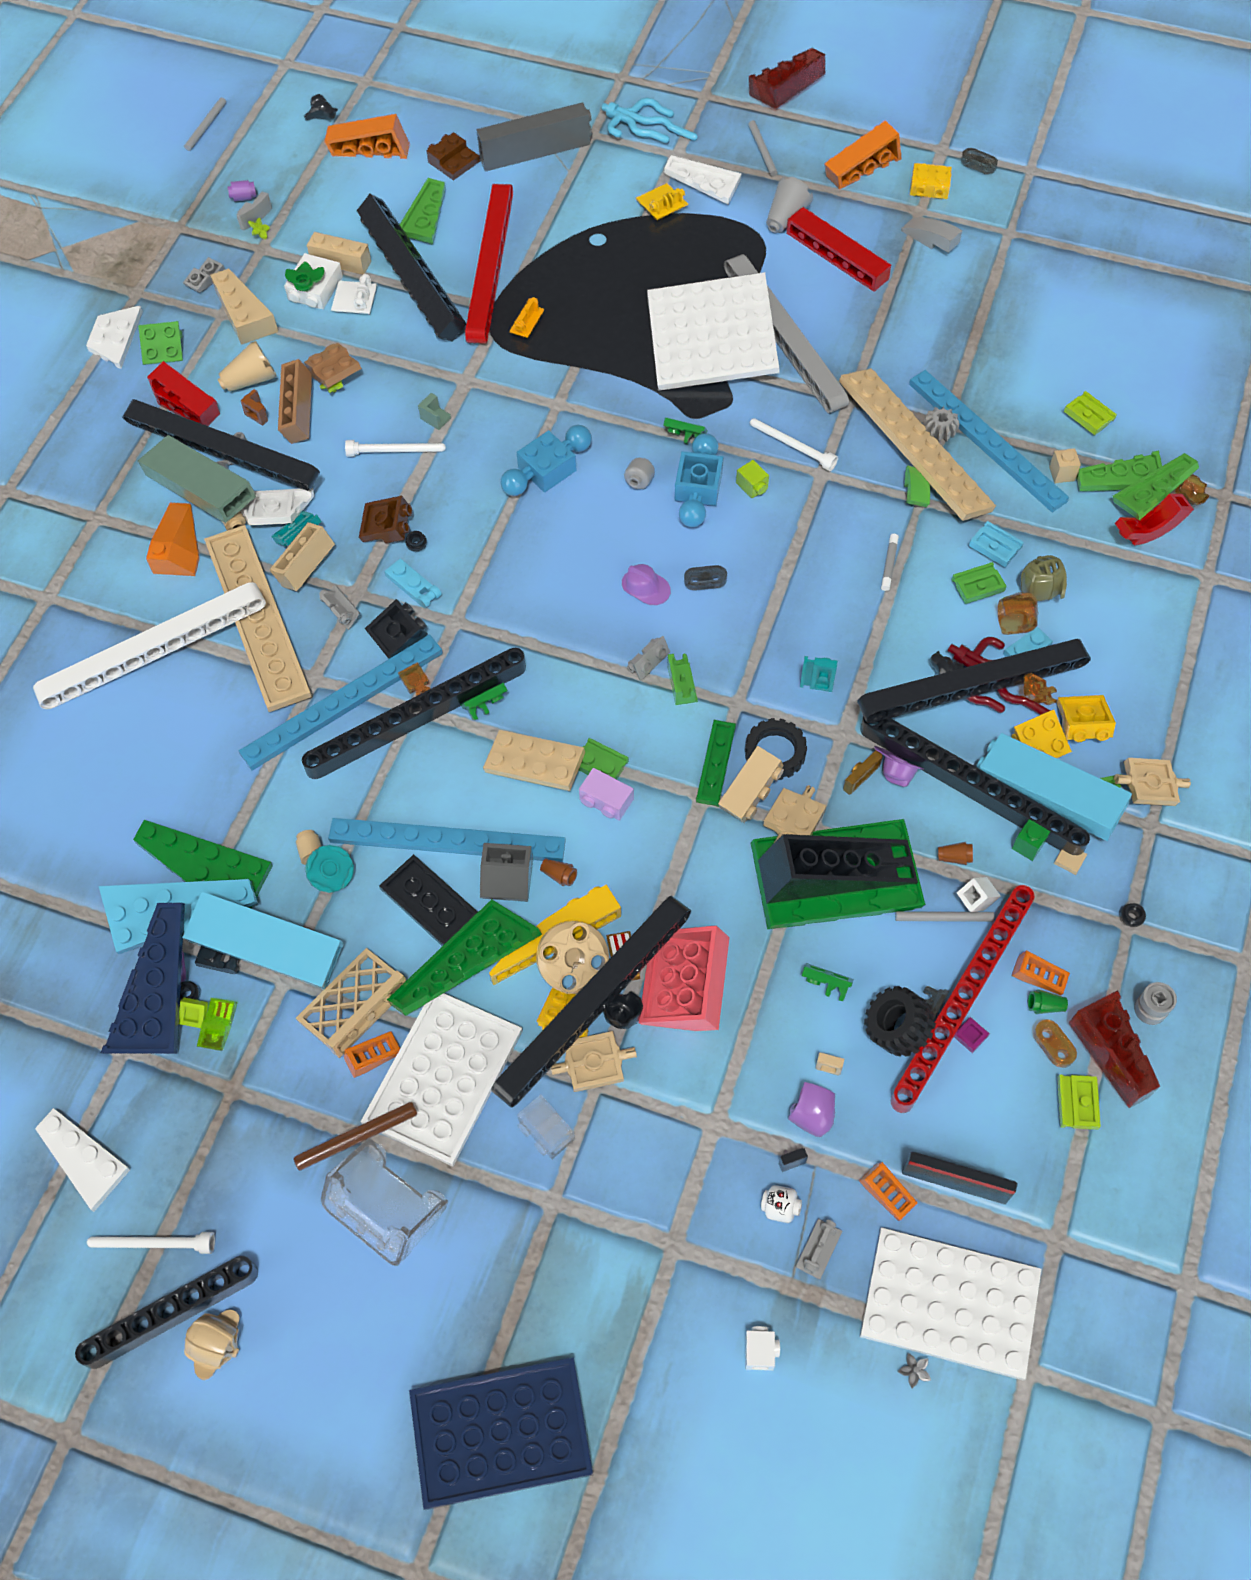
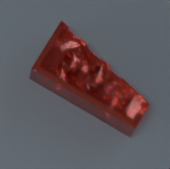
(788, 78)
(1115, 1048)

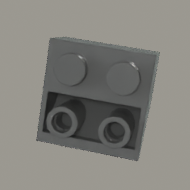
(505, 872)

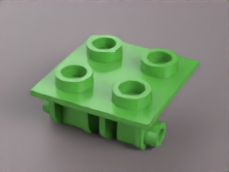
(160, 342)

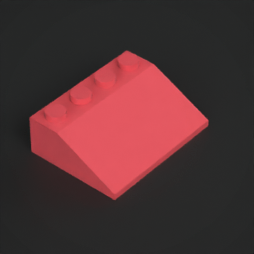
(686, 981)

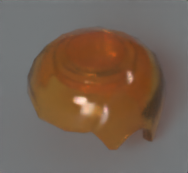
(1193, 490)

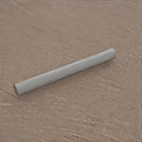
(204, 124)
(763, 149)
(945, 916)

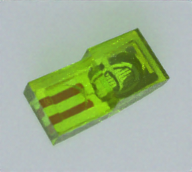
(217, 1024)

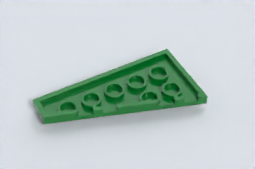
(477, 945)

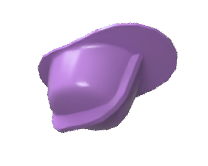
(646, 585)
(896, 769)

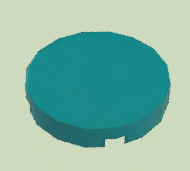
(329, 868)

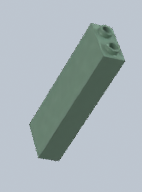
(197, 478)

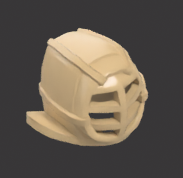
(212, 1342)

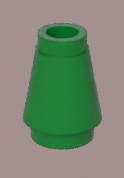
(1046, 1002)

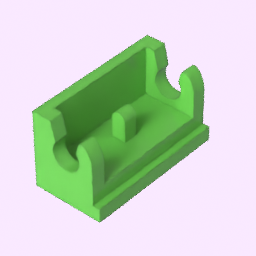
(681, 680)

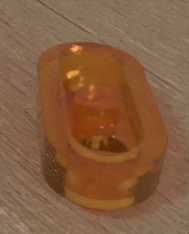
(1055, 1044)

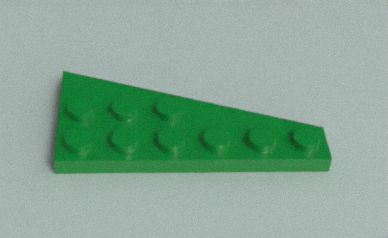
(200, 859)

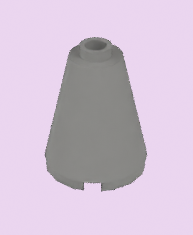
(788, 199)

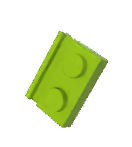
(1090, 412)
(1078, 1102)

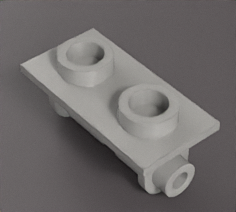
(340, 606)
(652, 655)
(819, 1248)

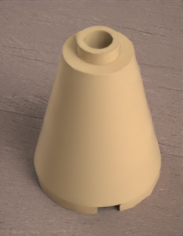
(246, 369)

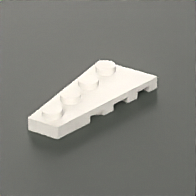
(83, 1160)

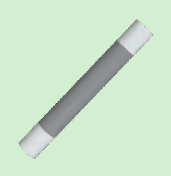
(889, 564)

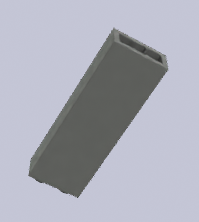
(534, 136)

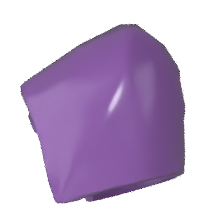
(814, 1110)

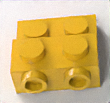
(930, 181)
(1086, 718)

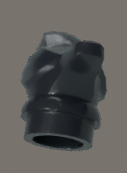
(320, 108)
(944, 664)

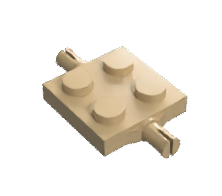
(1152, 781)
(795, 813)
(594, 1062)

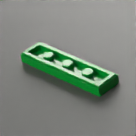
(716, 763)

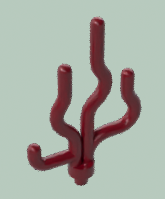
(969, 658)

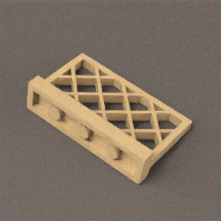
(363, 1017)

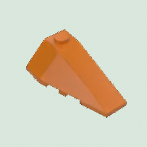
(174, 543)

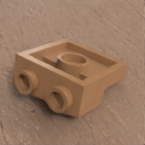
(332, 365)

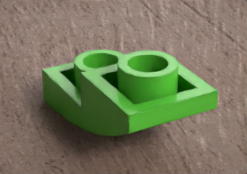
(918, 487)

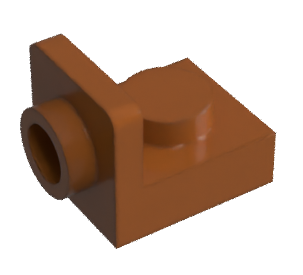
(254, 408)

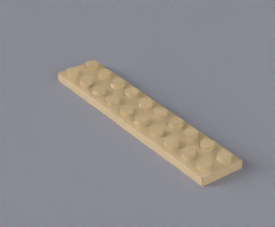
(917, 445)
(263, 631)

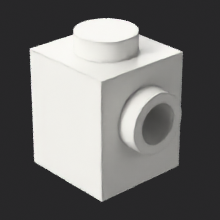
(978, 894)
(761, 1349)

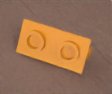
(527, 318)

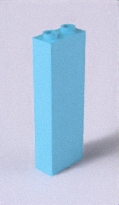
(1057, 785)
(262, 940)

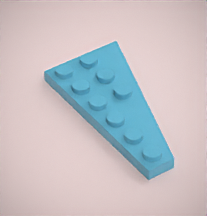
(132, 906)

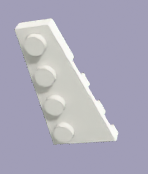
(708, 179)

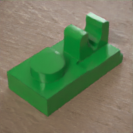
(676, 427)
(493, 694)
(818, 975)

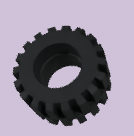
(912, 1032)

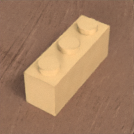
(350, 254)
(302, 556)
(751, 785)

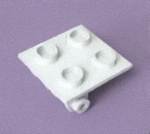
(355, 296)

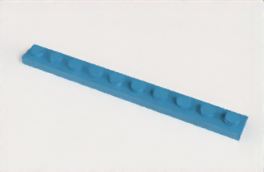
(991, 442)
(338, 703)
(439, 838)

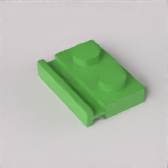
(979, 583)
(602, 759)

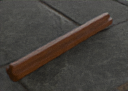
(355, 1136)

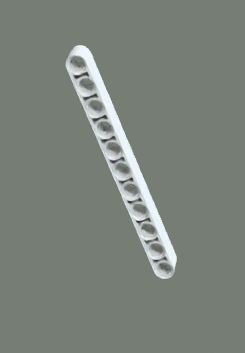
(148, 646)

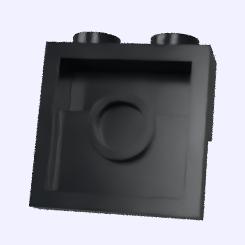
(396, 628)

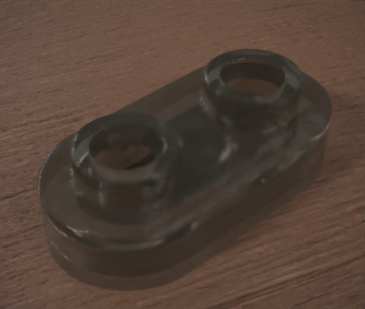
(979, 160)
(705, 577)

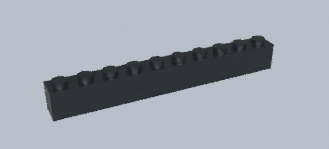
(411, 268)

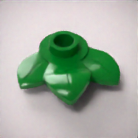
(304, 276)

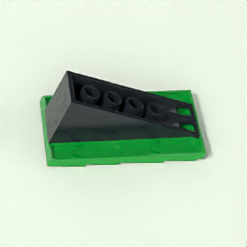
(837, 874)

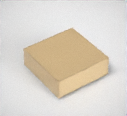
(1070, 862)
(829, 1064)

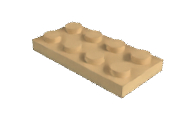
(534, 760)

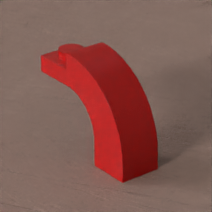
(1157, 521)

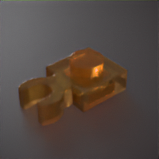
(414, 679)
(1036, 690)

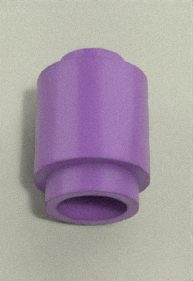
(242, 190)

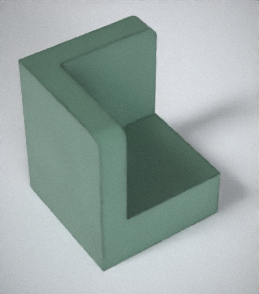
(432, 413)

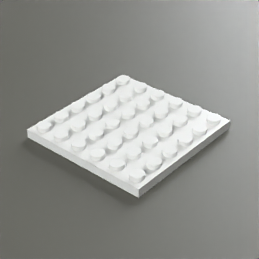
(712, 331)

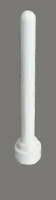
(354, 448)
(827, 460)
(203, 1243)

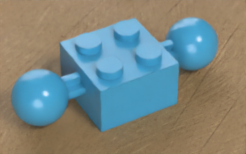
(546, 461)
(698, 479)

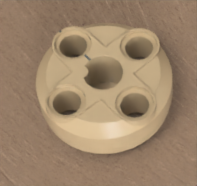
(570, 955)

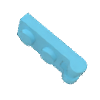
(412, 583)

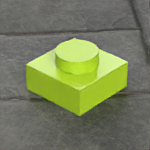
(192, 1012)

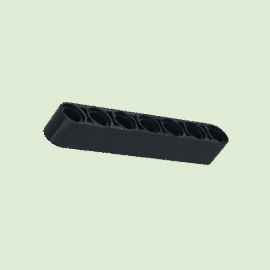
(154, 1313)

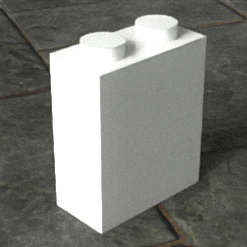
(322, 290)

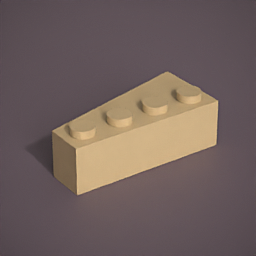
(245, 311)

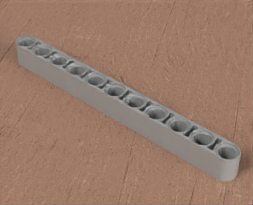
(796, 346)

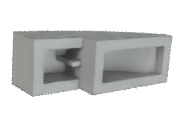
(933, 233)

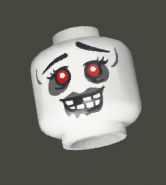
(781, 1204)

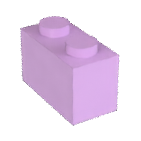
(606, 794)

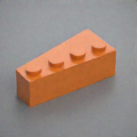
(368, 138)
(864, 155)

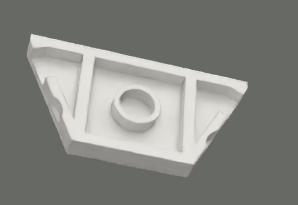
(114, 334)
(276, 506)

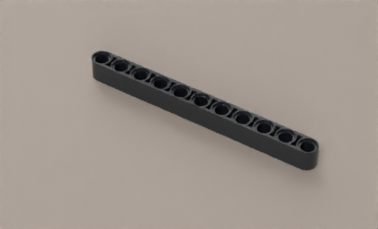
(222, 445)
(972, 680)
(404, 713)
(984, 783)
(590, 1002)

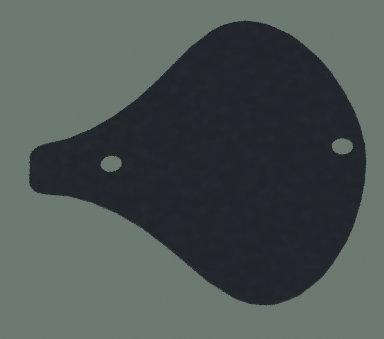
(600, 302)

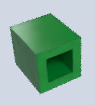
(1030, 840)

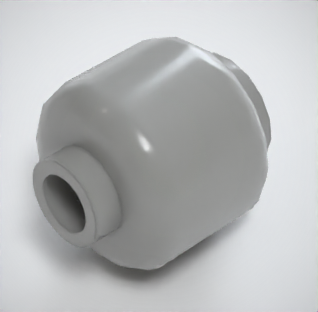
(639, 473)

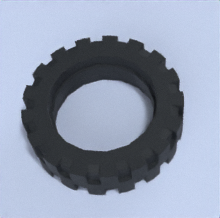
(784, 729)

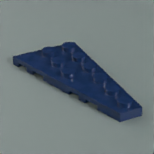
(151, 999)

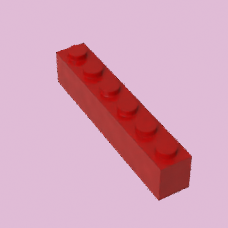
(838, 249)

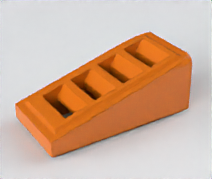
(1028, 975)
(366, 1065)
(881, 1197)

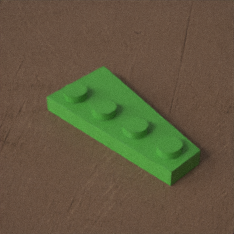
(424, 213)
(1118, 474)
(1152, 489)

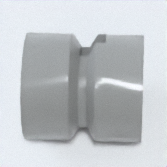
(1155, 1003)

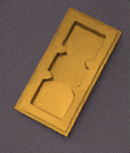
(862, 772)

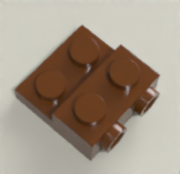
(452, 156)
(385, 520)

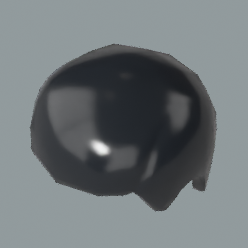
(624, 1011)

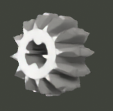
(941, 423)

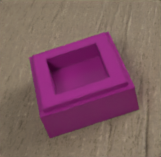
(971, 1035)

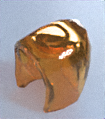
(1018, 613)

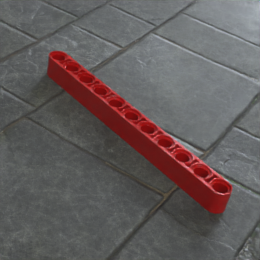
(489, 264)
(960, 1006)

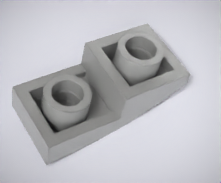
(251, 212)
(201, 279)

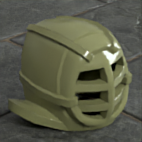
(1041, 582)

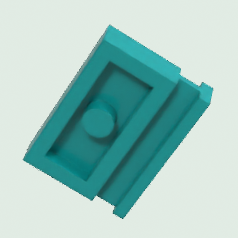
(291, 530)
(819, 673)

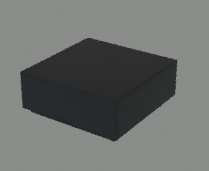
(793, 1159)

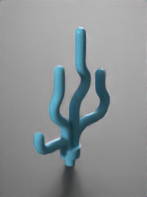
(630, 115)

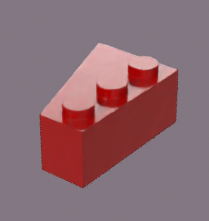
(182, 396)

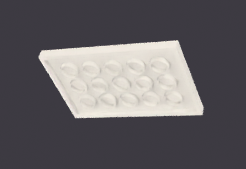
(447, 1075)
(951, 1303)

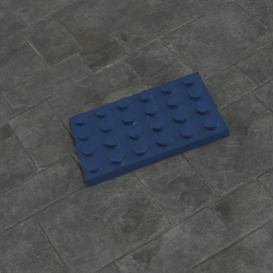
(499, 1433)

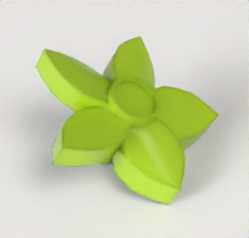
(259, 229)
(338, 385)

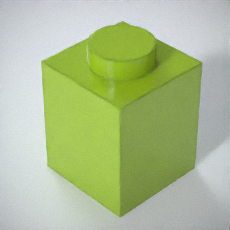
(752, 479)

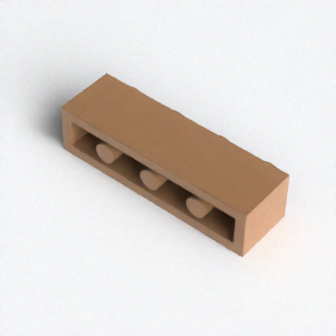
(295, 401)

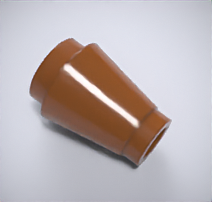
(956, 853)
(560, 872)

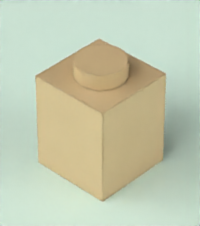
(1064, 465)

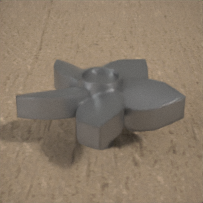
(915, 1370)

